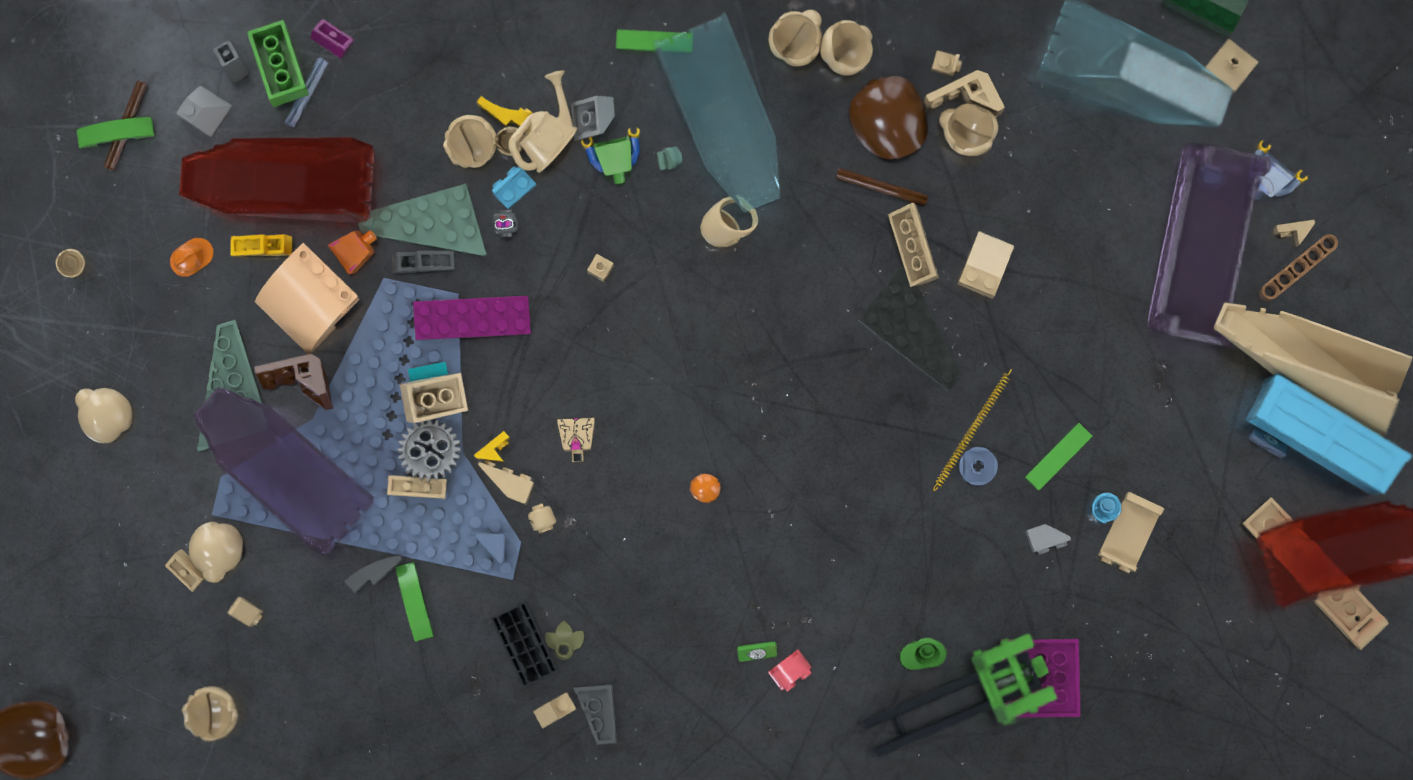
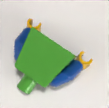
(614, 155)

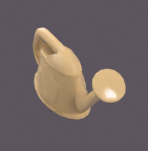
(545, 133)

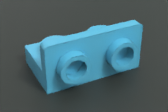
(513, 187)

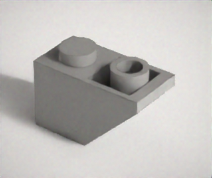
(1044, 536)

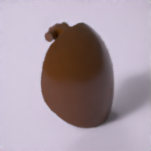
(889, 117)
(32, 740)

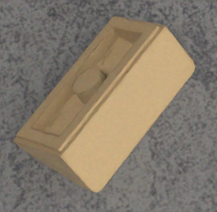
(184, 569)

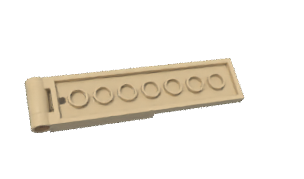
(1338, 608)

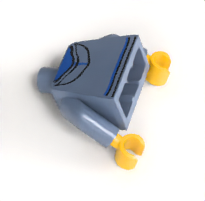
(1279, 179)

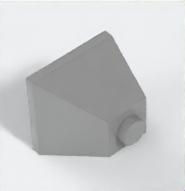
(204, 110)
(592, 116)

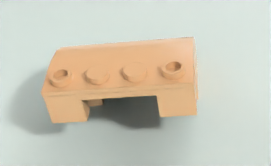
(306, 298)

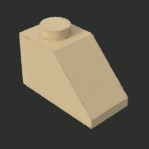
(246, 612)

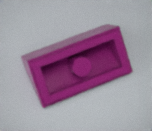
(331, 38)

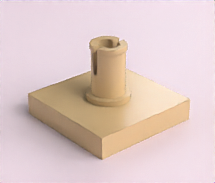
(1231, 65)

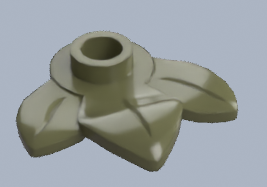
(564, 637)

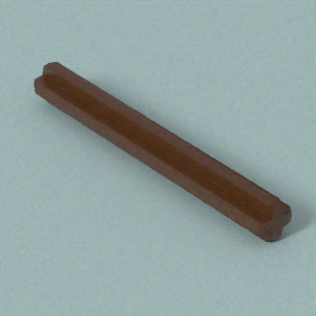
(130, 112)
(881, 186)

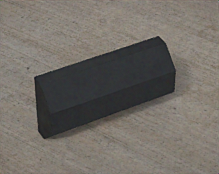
(524, 644)

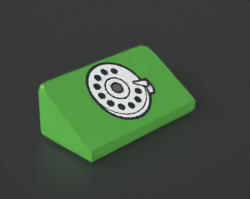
(757, 651)

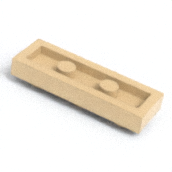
(415, 488)

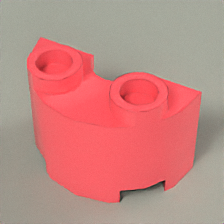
(790, 670)

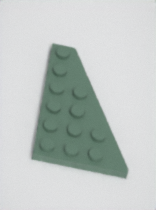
(230, 368)

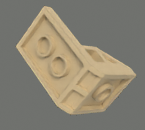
(984, 94)

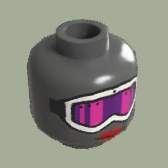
(505, 222)

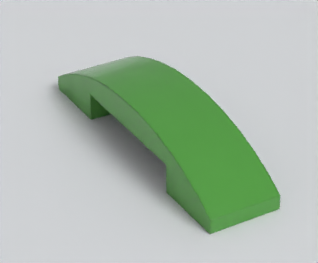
(114, 131)
(414, 601)

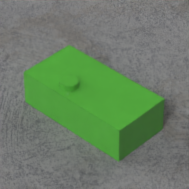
(278, 63)

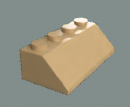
(913, 245)

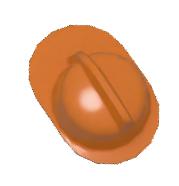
(191, 257)

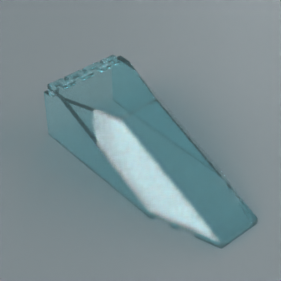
(1130, 70)
(723, 111)

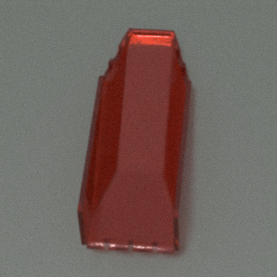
(283, 178)
(1337, 551)

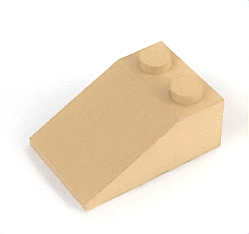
(985, 265)
(433, 397)

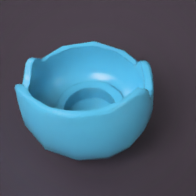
(1106, 507)

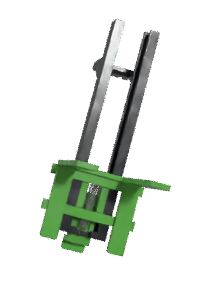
(1016, 675)

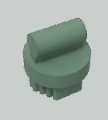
(669, 158)

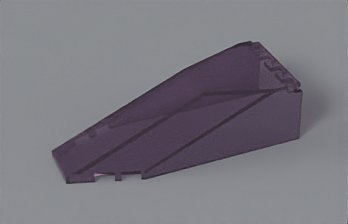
(282, 469)

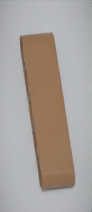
(1306, 263)

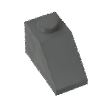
(231, 62)

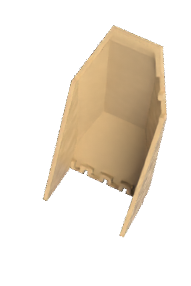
(1327, 363)

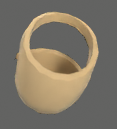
(721, 228)

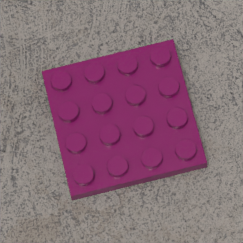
(1063, 675)

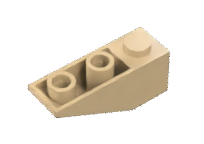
(512, 486)

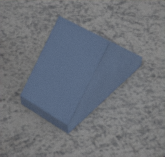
(494, 544)

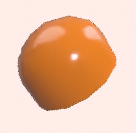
(705, 488)

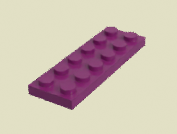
(471, 318)

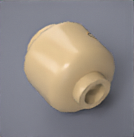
(542, 518)

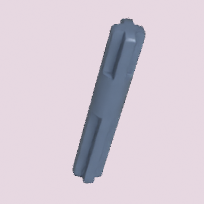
(311, 83)

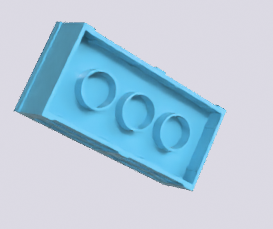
(1326, 436)

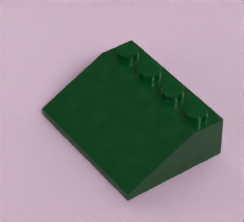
(1215, 14)

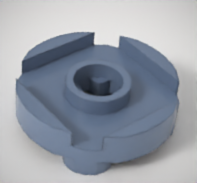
(986, 459)

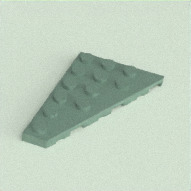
(432, 220)

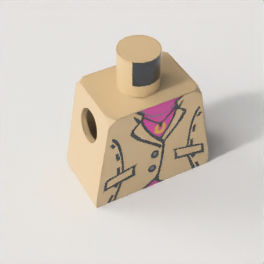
(576, 436)

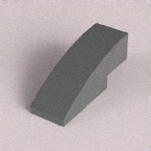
(373, 572)

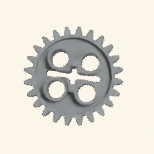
(438, 436)

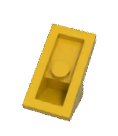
(488, 452)

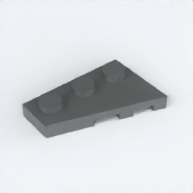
(600, 711)

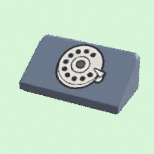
(1268, 442)

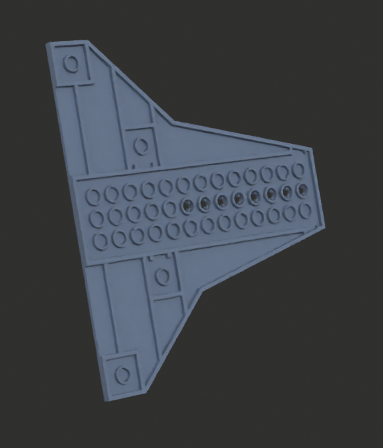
(354, 439)

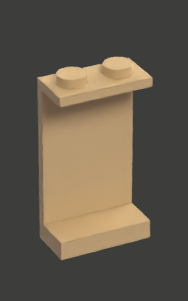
(1130, 532)

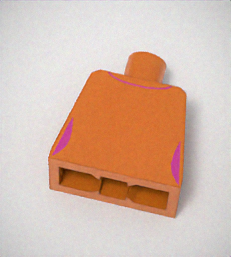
(353, 250)

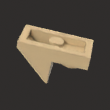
(1299, 229)
(554, 710)

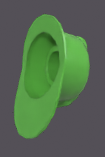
(923, 654)

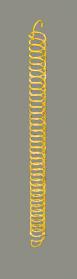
(971, 432)

